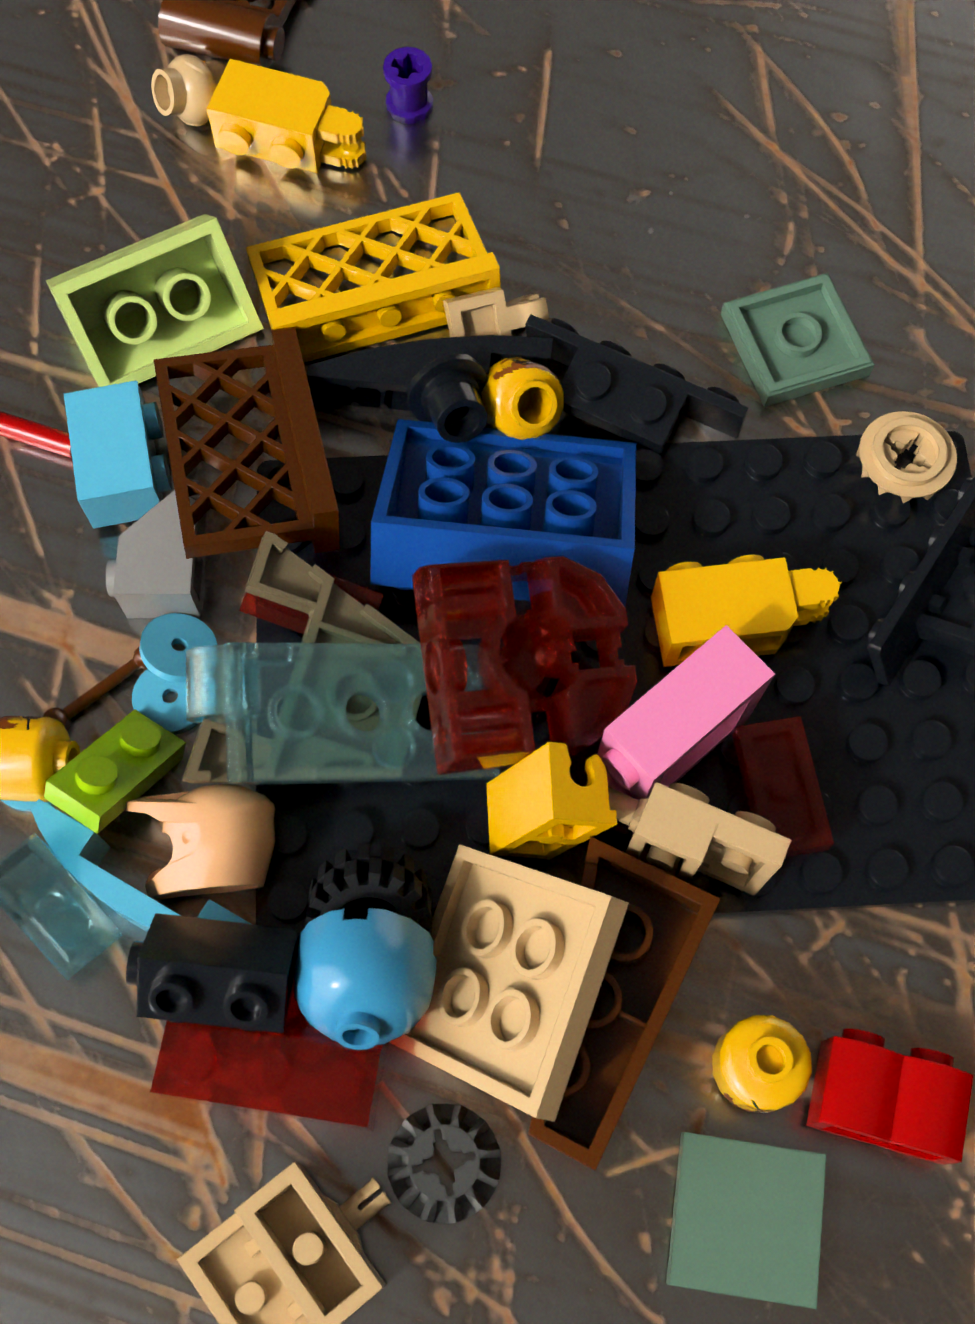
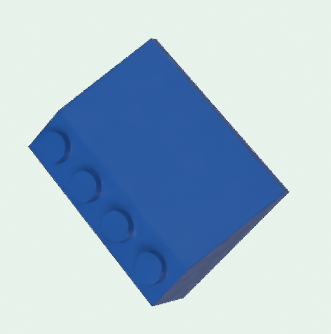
(503, 503)

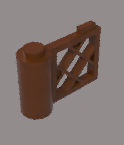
(225, 29)

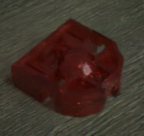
(478, 602)

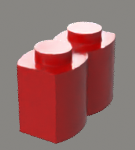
(891, 1099)

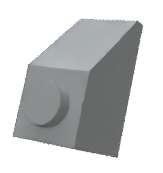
(152, 567)

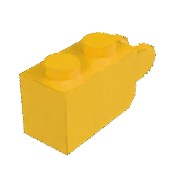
(283, 119)
(747, 594)

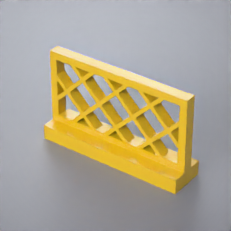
(381, 306)

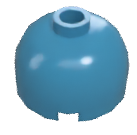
(364, 976)

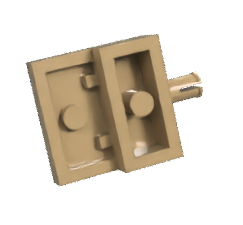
(687, 835)
(288, 1255)

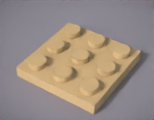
(514, 979)

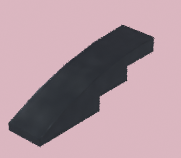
(379, 376)

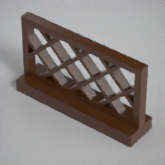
(299, 447)

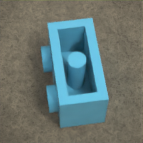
(116, 453)

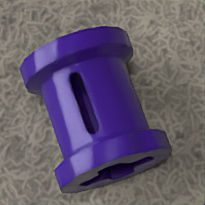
(408, 75)

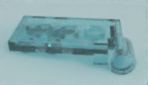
(290, 711)

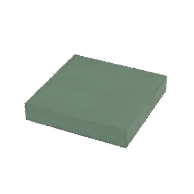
(796, 339)
(747, 1220)

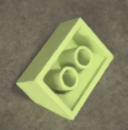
(156, 302)

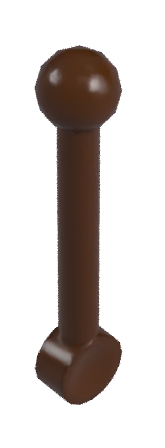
(97, 691)

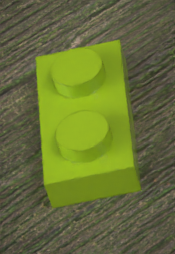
(114, 770)

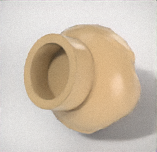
(186, 88)

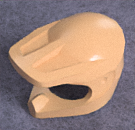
(218, 839)

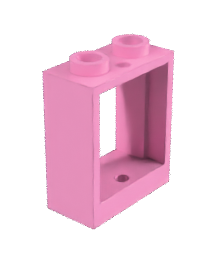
(684, 716)

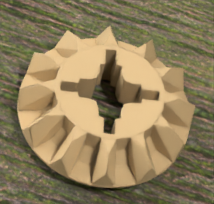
(891, 435)

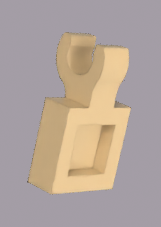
(489, 314)

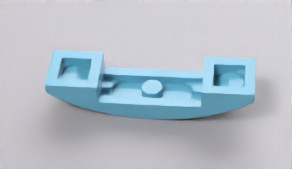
(81, 854)

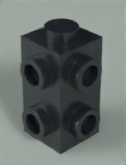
(214, 973)

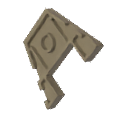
(332, 619)

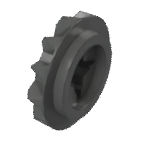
(473, 1182)

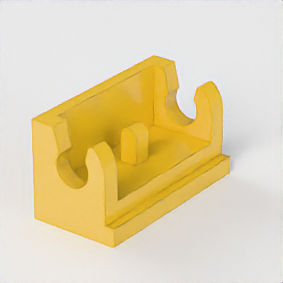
(541, 810)

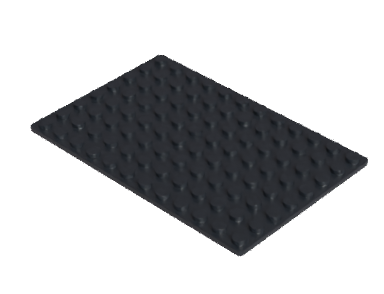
(885, 757)

